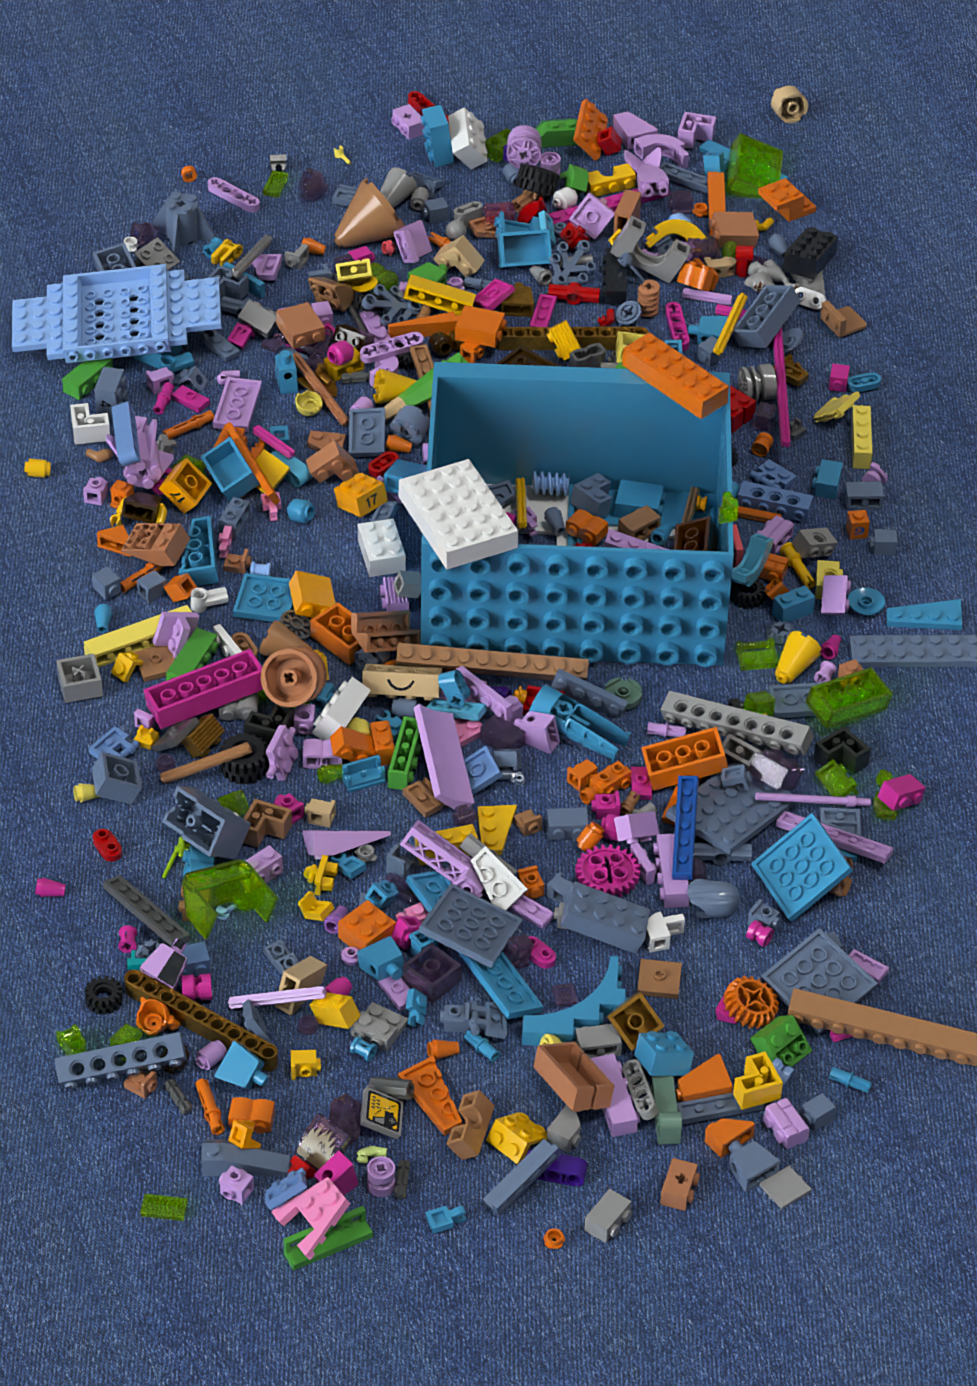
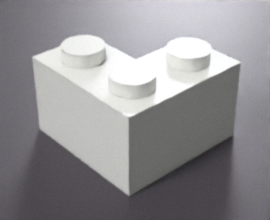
(88, 427)

